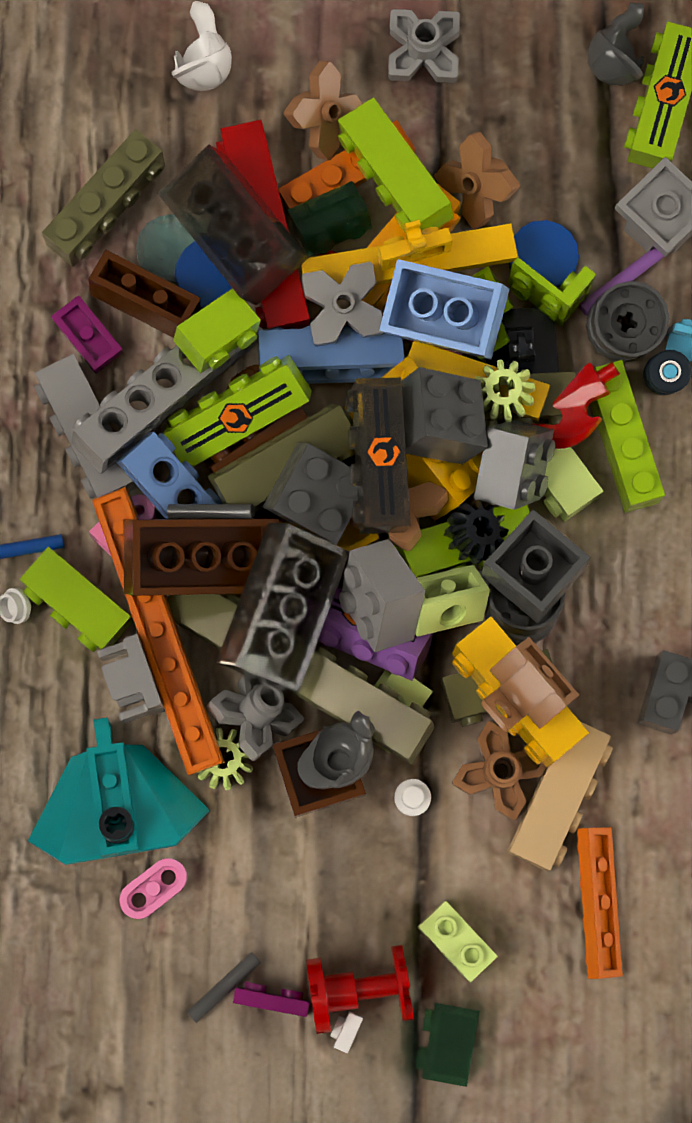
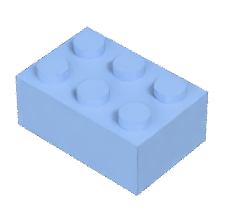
(444, 309)

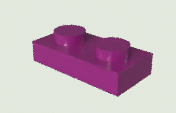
(87, 334)
(287, 1002)

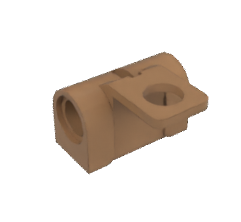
(527, 687)

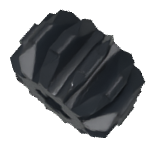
(475, 531)

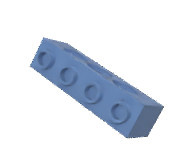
(139, 465)

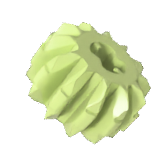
(517, 395)
(233, 765)

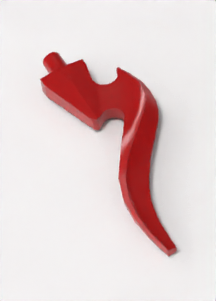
(573, 404)

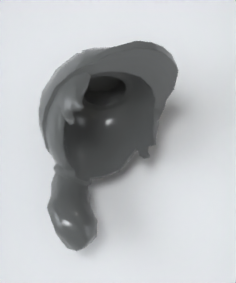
(611, 52)
(338, 754)

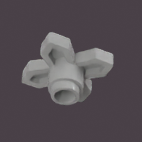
(424, 45)
(331, 320)
(258, 711)

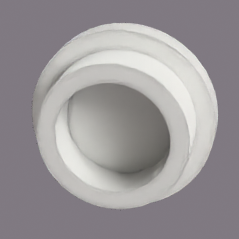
(15, 606)
(412, 797)

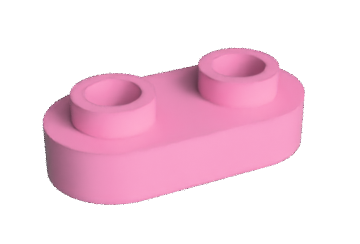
(153, 887)

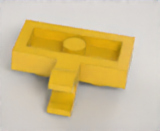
(418, 245)

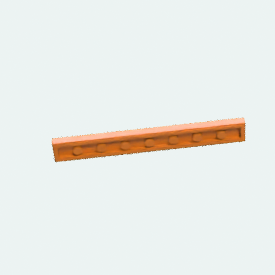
(162, 648)

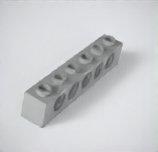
(105, 447)

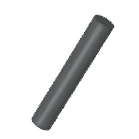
(210, 511)
(223, 987)

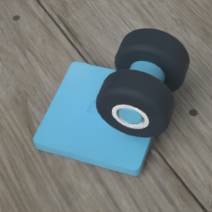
(671, 369)

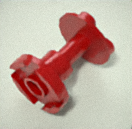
(343, 992)

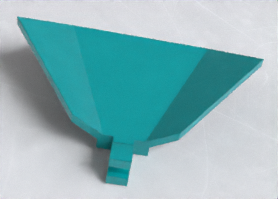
(110, 778)

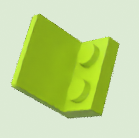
(556, 304)

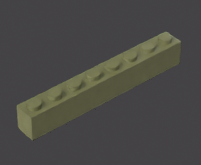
(325, 684)

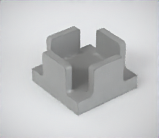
(659, 209)
(131, 679)

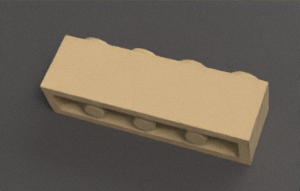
(556, 802)

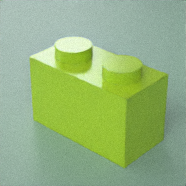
(217, 331)

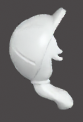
(207, 58)

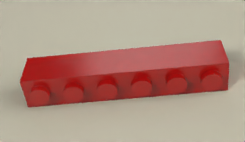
(249, 152)

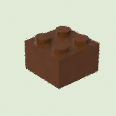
(302, 797)

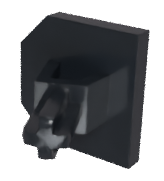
(530, 342)

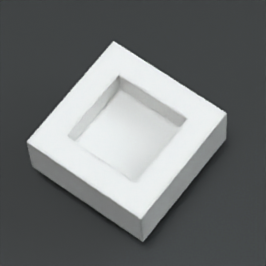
(345, 1031)

